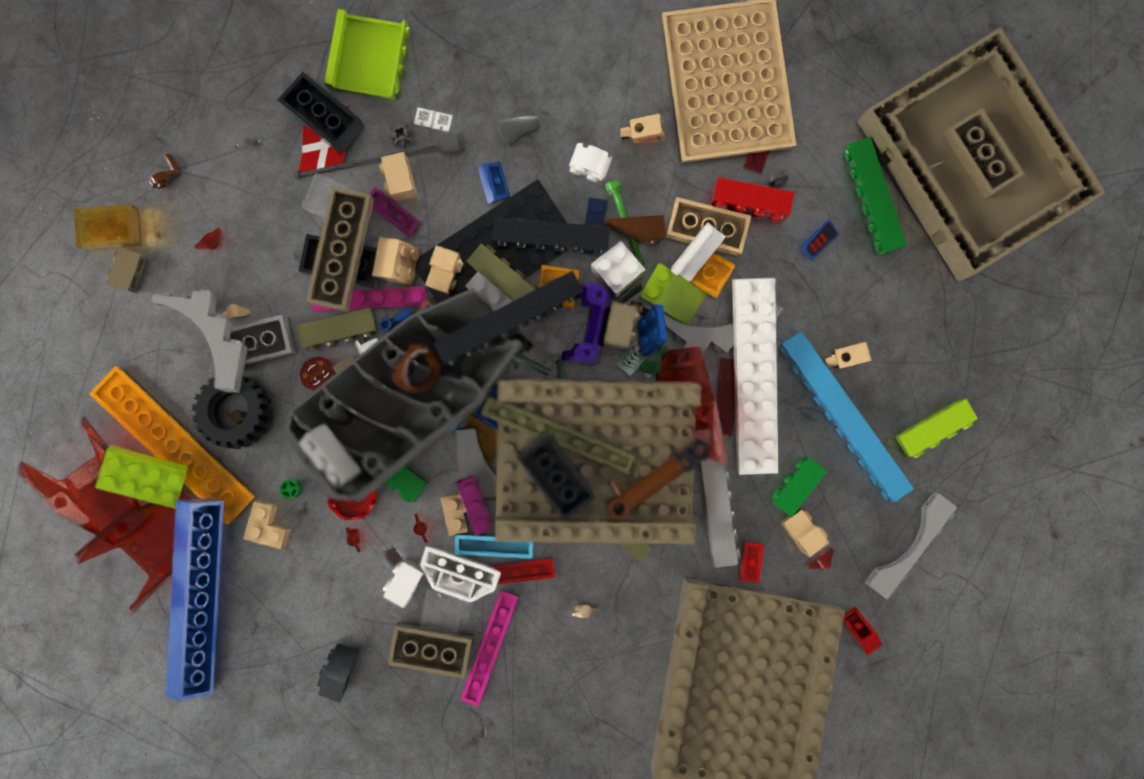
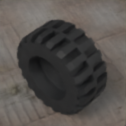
(248, 431)

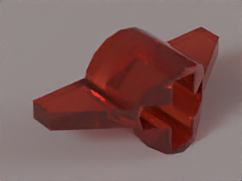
(209, 241)
(420, 528)
(353, 538)
(822, 561)

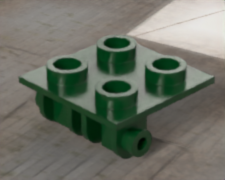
(654, 367)

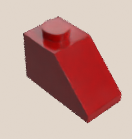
(861, 631)

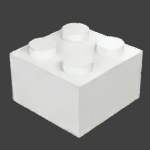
(618, 269)
(405, 582)

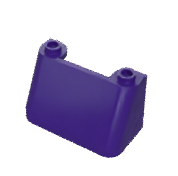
(590, 351)

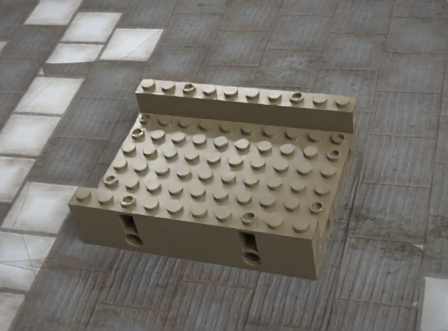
(980, 155)
(631, 415)
(746, 685)

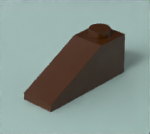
(640, 228)

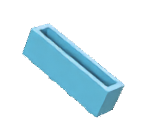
(487, 546)

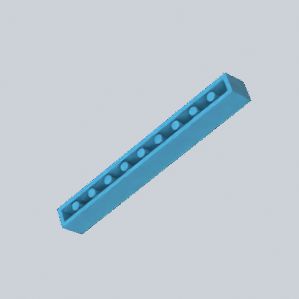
(846, 417)

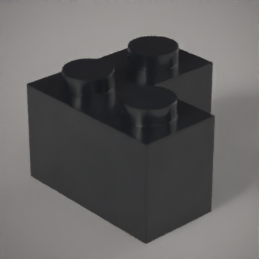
(336, 674)

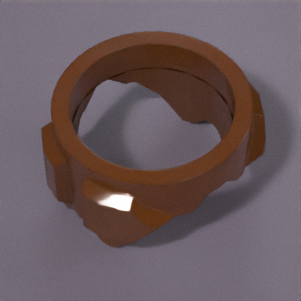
(400, 373)

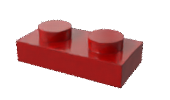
(751, 562)

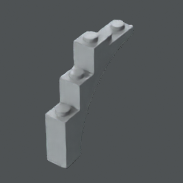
(692, 336)
(228, 355)
(473, 462)

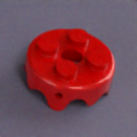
(353, 510)

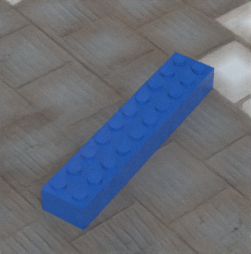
(194, 598)

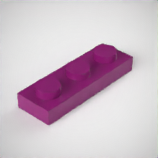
(394, 213)
(474, 505)

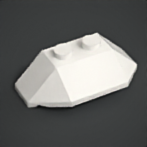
(458, 574)

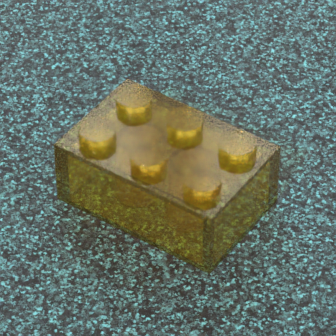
(107, 227)

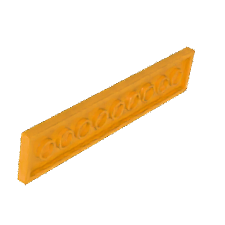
(171, 442)

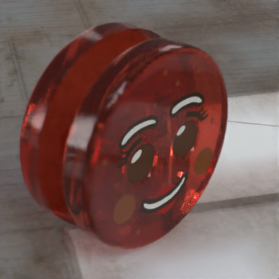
(316, 372)

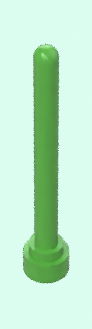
(614, 189)

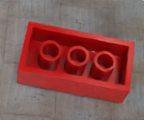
(752, 199)

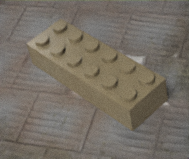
(340, 249)

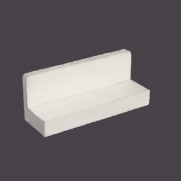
(698, 252)

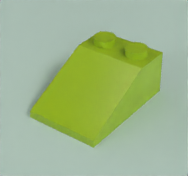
(675, 293)

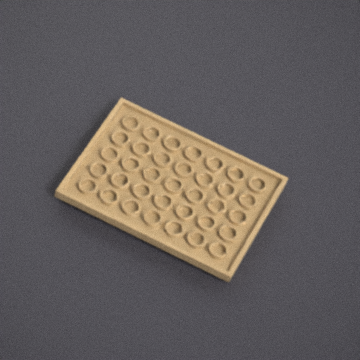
(728, 80)

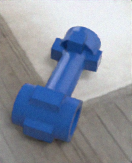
(388, 325)

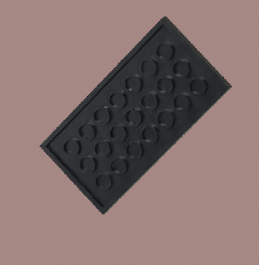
(527, 204)

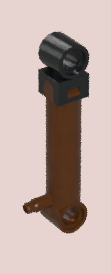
(681, 462)

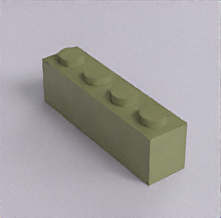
(500, 273)
(337, 328)

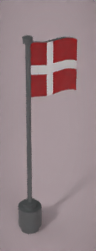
(320, 157)

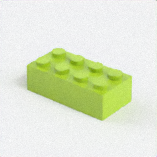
(141, 476)

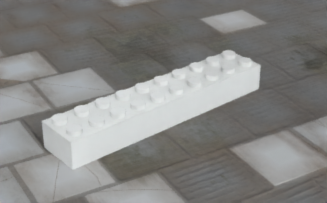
(755, 375)

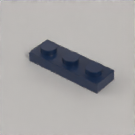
(595, 216)

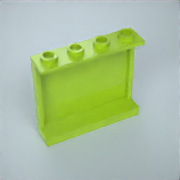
(366, 56)

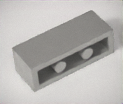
(329, 457)

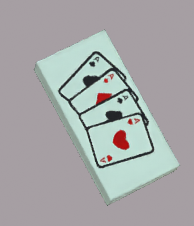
(631, 359)

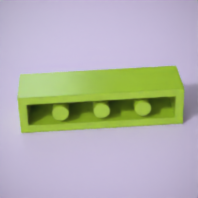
(935, 428)

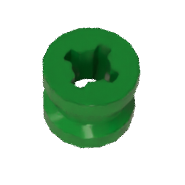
(286, 489)

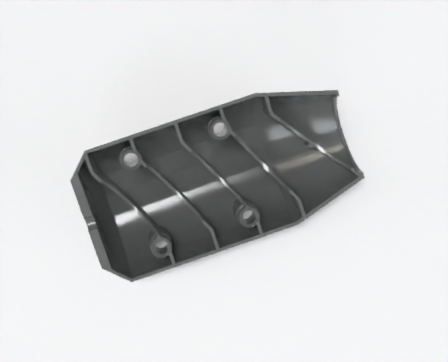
(381, 421)

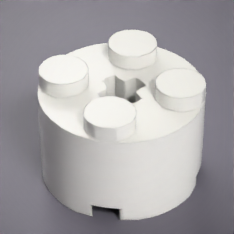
(590, 162)

